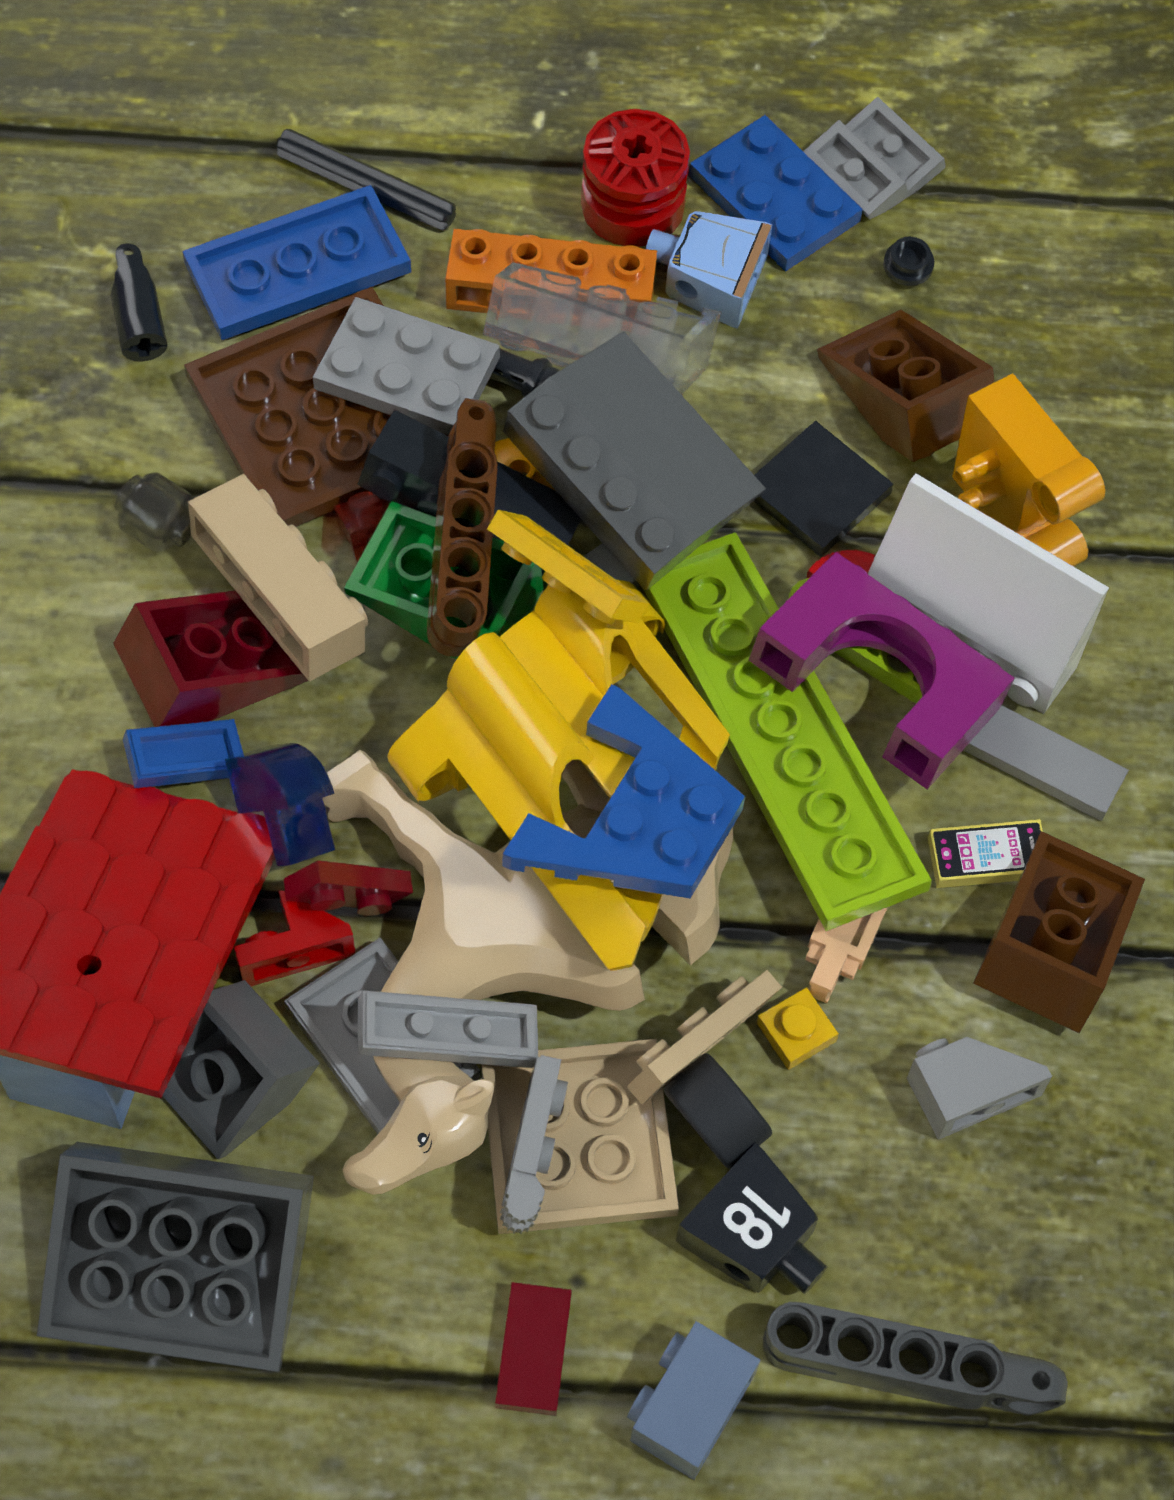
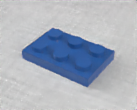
(771, 180)

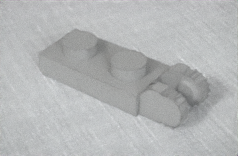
(532, 1147)

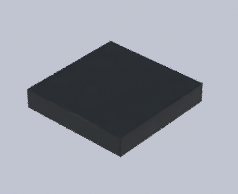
(820, 488)

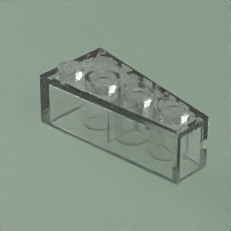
(563, 322)

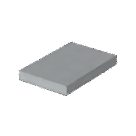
(329, 1019)

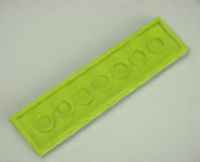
(787, 742)

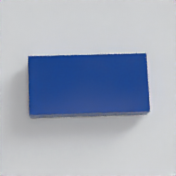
(181, 752)

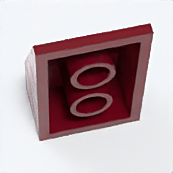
(201, 658)

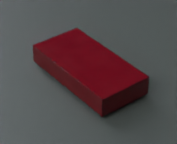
(533, 1349)

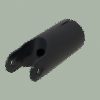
(136, 307)

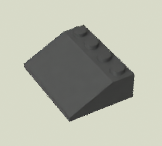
(631, 458)
(174, 1255)

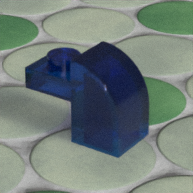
(289, 789)

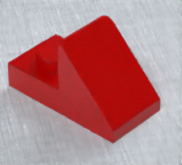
(311, 942)

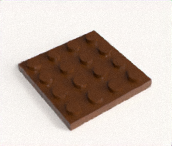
(279, 428)

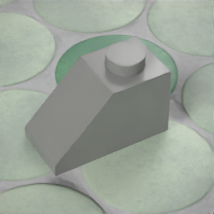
(971, 1083)

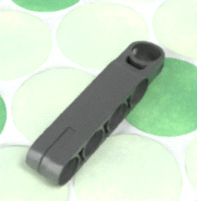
(1010, 1375)

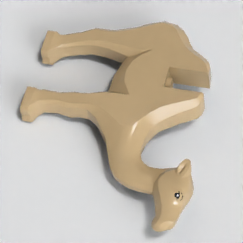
(480, 938)

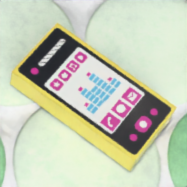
(981, 852)

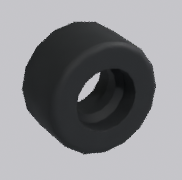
(717, 1110)

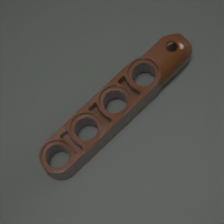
(473, 499)

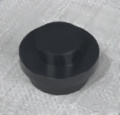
(909, 261)

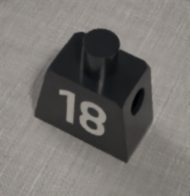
(754, 1226)

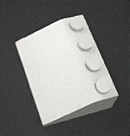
(990, 589)

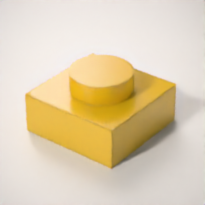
(797, 1028)

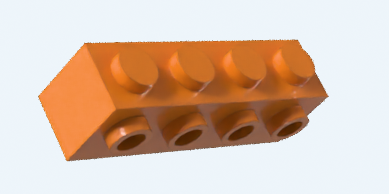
(481, 255)

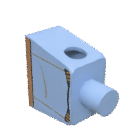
(714, 262)

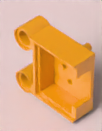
(1025, 469)

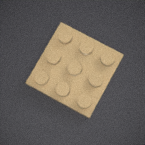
(608, 1147)

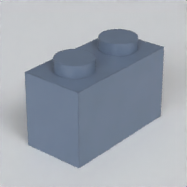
(693, 1399)

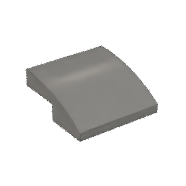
(876, 158)

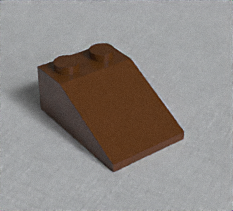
(907, 381)
(1060, 932)

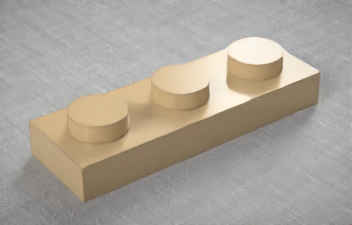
(701, 1034)

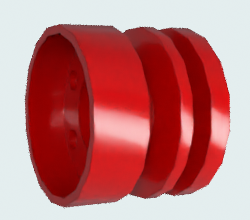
(634, 176)

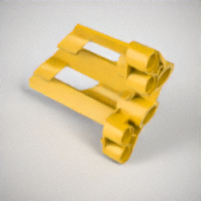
(522, 714)

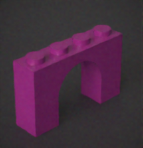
(850, 609)

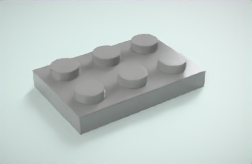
(405, 365)

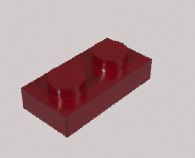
(340, 885)

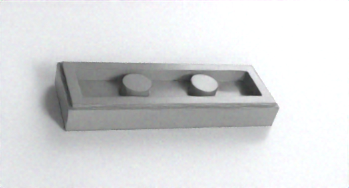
(1048, 762)
(447, 1029)

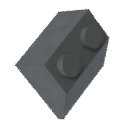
(237, 1069)

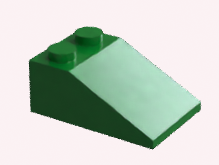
(397, 571)

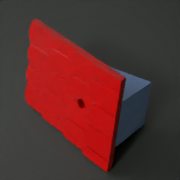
(118, 940)

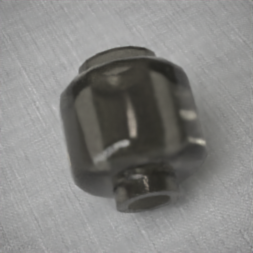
(154, 511)

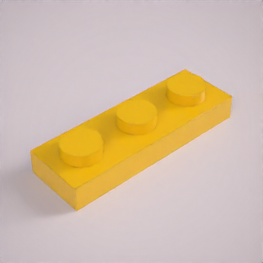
(567, 569)

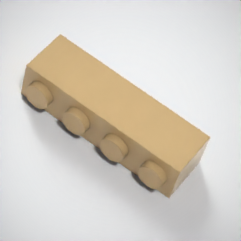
(278, 576)

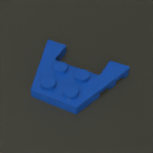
(658, 823)

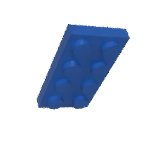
(296, 262)

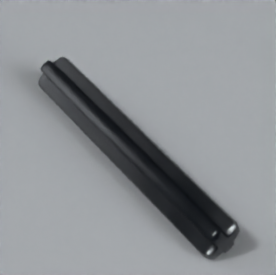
(357, 174)

